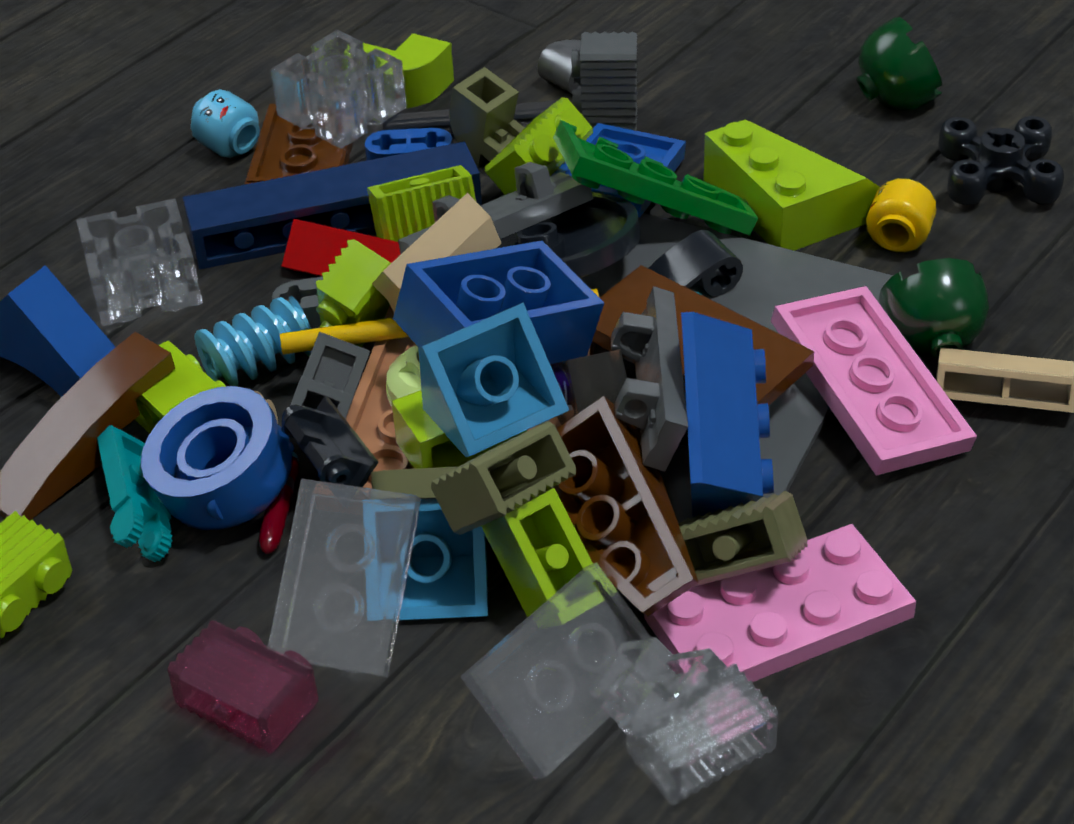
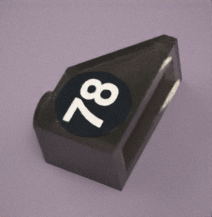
(589, 379)

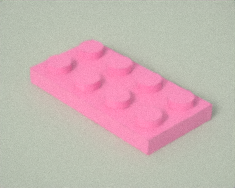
(874, 381)
(789, 610)

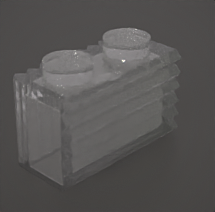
(710, 739)

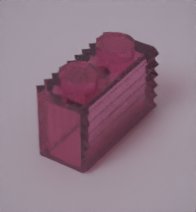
(243, 684)

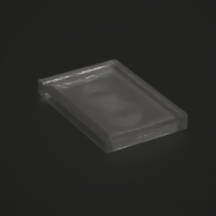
(345, 576)
(542, 670)

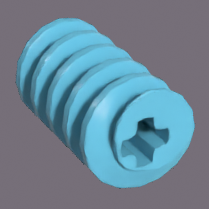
(250, 340)

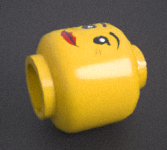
(901, 215)

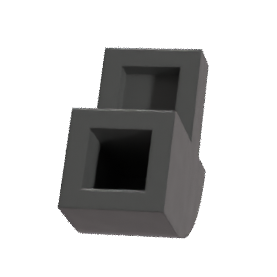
(331, 372)

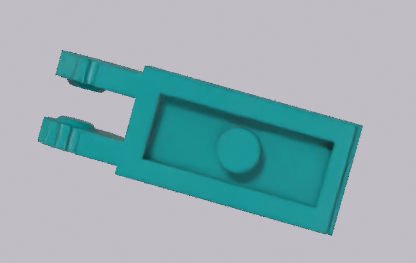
(136, 506)

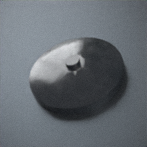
(586, 235)

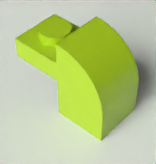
(425, 67)

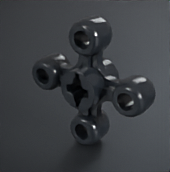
(1000, 160)

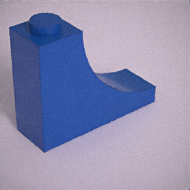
(50, 332)

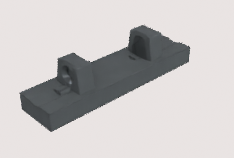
(534, 201)
(657, 394)

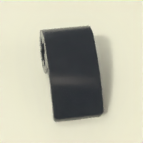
(701, 260)

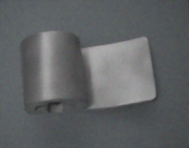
(555, 64)

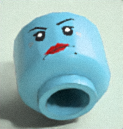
(225, 123)

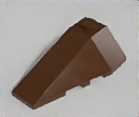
(623, 509)

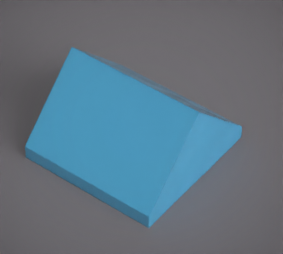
(489, 381)
(445, 569)

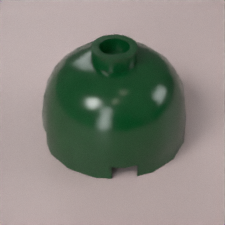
(897, 69)
(938, 305)

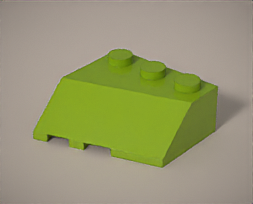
(789, 188)

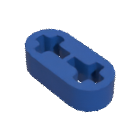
(401, 141)

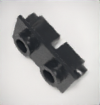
(329, 443)

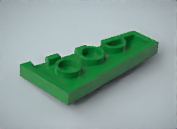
(653, 182)

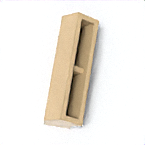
(459, 231)
(1006, 379)

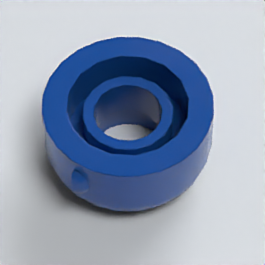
(218, 458)

